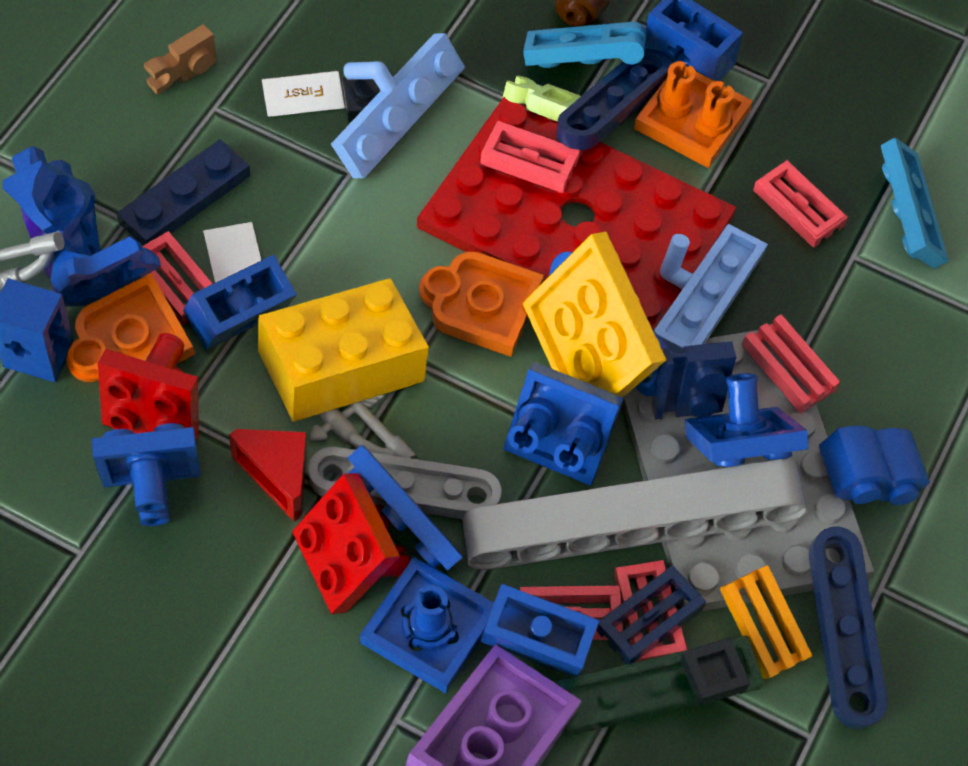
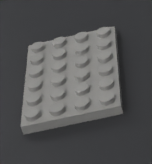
(726, 556)

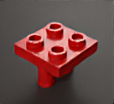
(148, 392)
(348, 544)

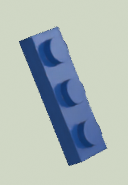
(404, 511)

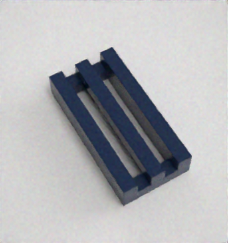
(619, 641)

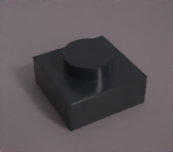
(358, 95)
(715, 671)

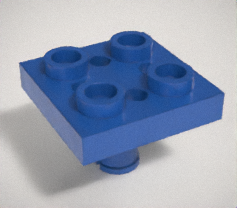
(746, 428)
(431, 625)

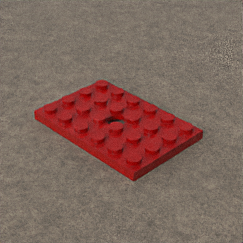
(524, 223)

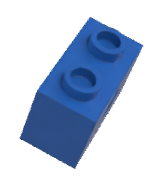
(693, 36)
(238, 301)
(33, 330)

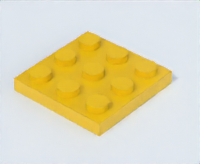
(594, 320)

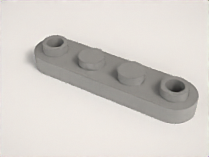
(434, 486)

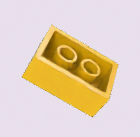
(342, 349)

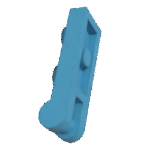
(585, 44)

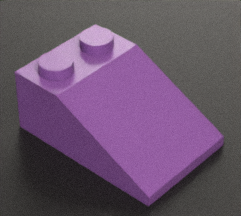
(498, 718)

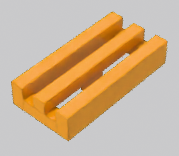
(782, 613)

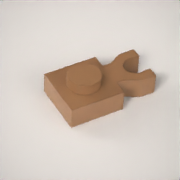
(186, 58)

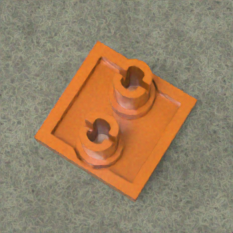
(693, 114)

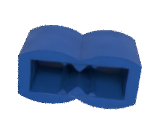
(874, 465)

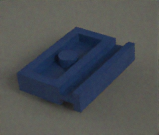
(694, 380)

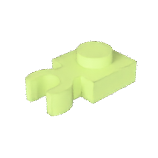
(542, 100)

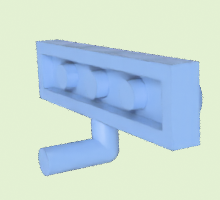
(397, 104)
(710, 289)

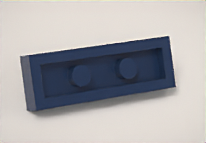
(184, 193)

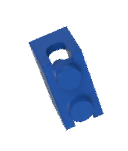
(539, 630)

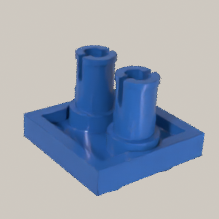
(562, 423)
(147, 463)

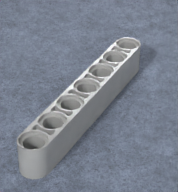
(634, 514)

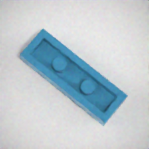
(913, 204)

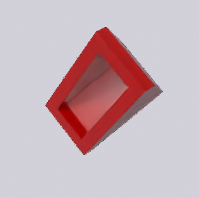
(275, 463)

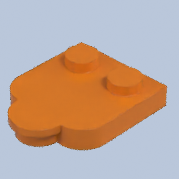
(480, 300)
(123, 323)

